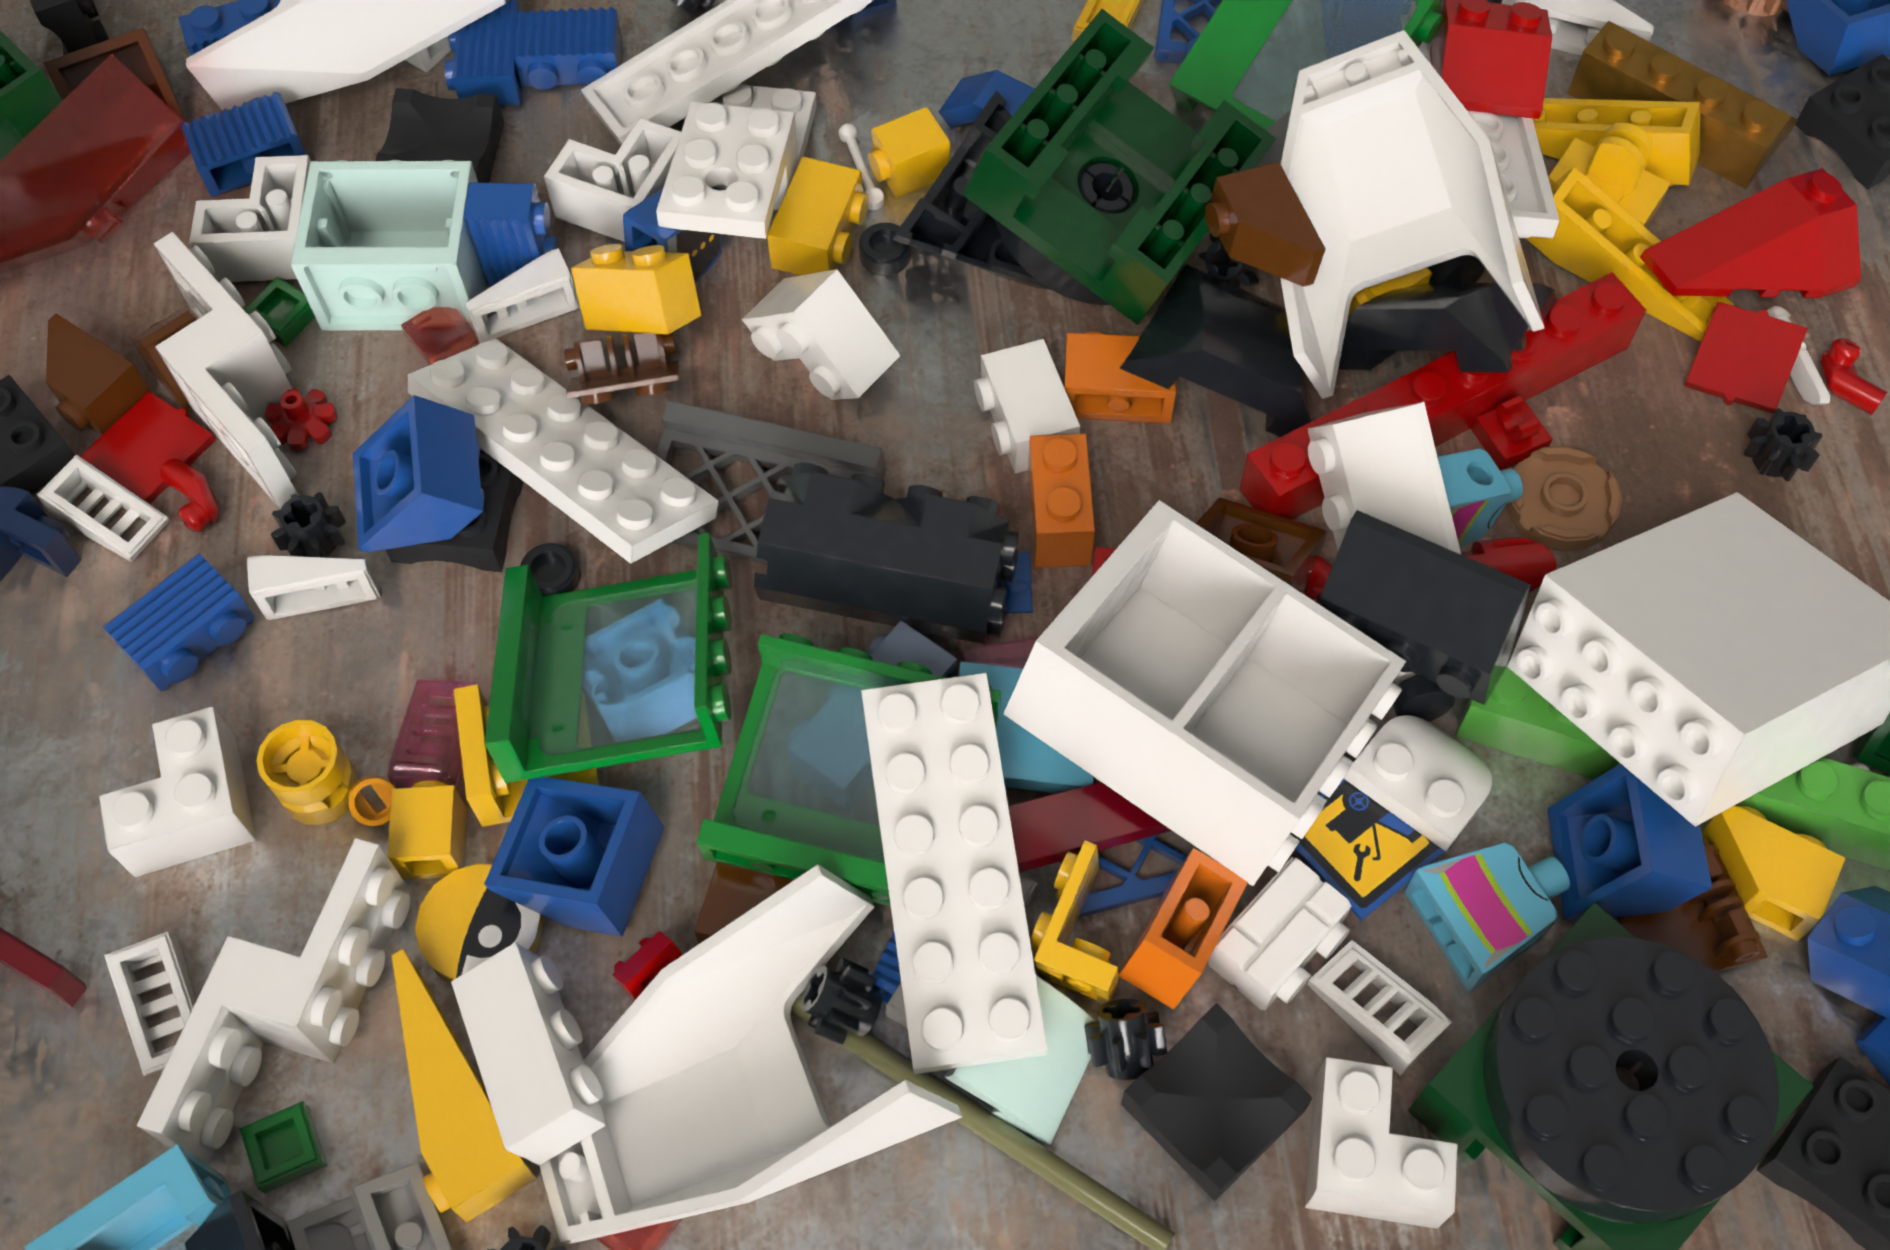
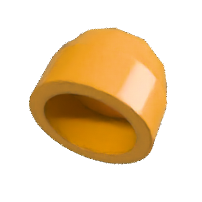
(361, 806)

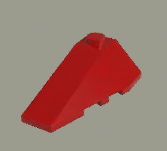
(1779, 239)

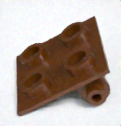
(598, 383)
(1707, 927)

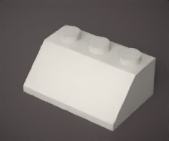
(1386, 469)

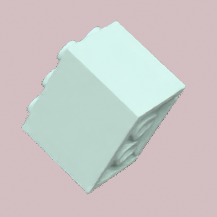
(385, 242)

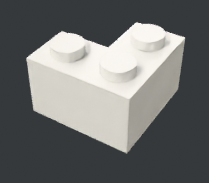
(599, 187)
(257, 234)
(826, 328)
(193, 806)
(1363, 1167)

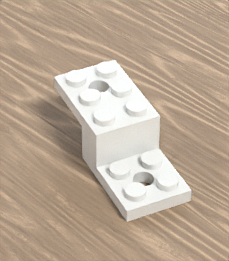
(744, 146)
(228, 367)
(277, 1000)

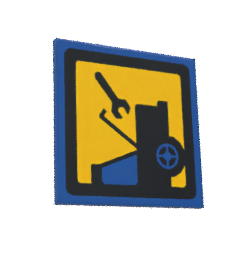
(1363, 849)

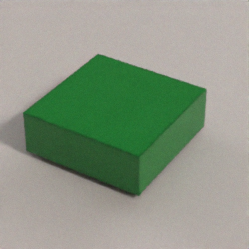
(283, 310)
(283, 1147)

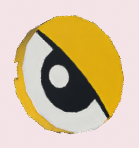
(468, 923)

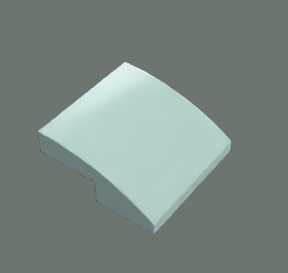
(1036, 1089)

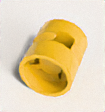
(307, 771)

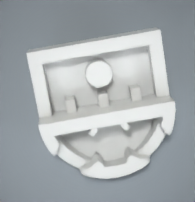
(1422, 778)

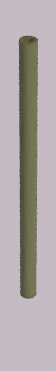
(1012, 1141)

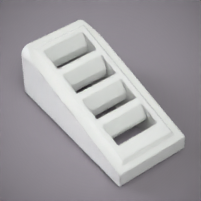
(524, 298)
(73, 480)
(308, 584)
(122, 966)
(1379, 1036)

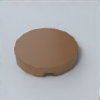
(1565, 499)

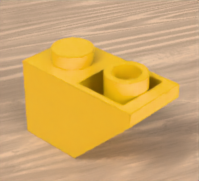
(1775, 871)

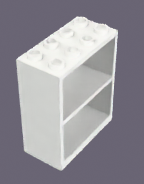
(1710, 654)
(1206, 692)

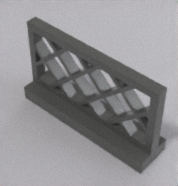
(758, 444)

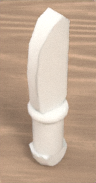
(1804, 371)

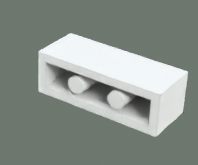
(529, 1054)

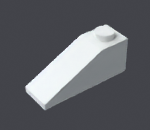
(1579, 21)

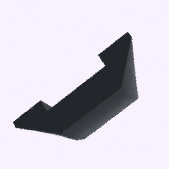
(954, 225)
(1455, 317)
(1226, 345)

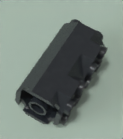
(887, 559)

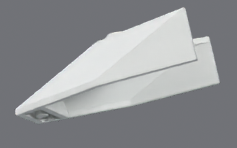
(325, 45)
(1392, 187)
(711, 1082)

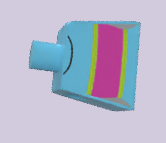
(1477, 492)
(1486, 907)

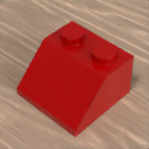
(1494, 55)

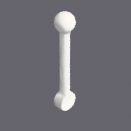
(848, 134)

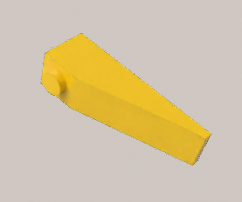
(1669, 124)
(1603, 238)
(451, 1108)

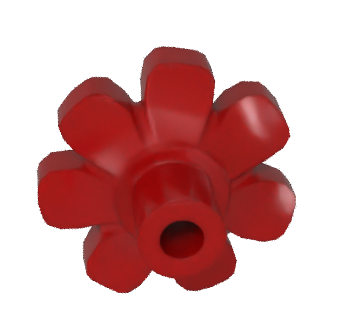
(301, 418)

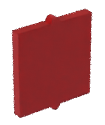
(1746, 357)
(143, 441)

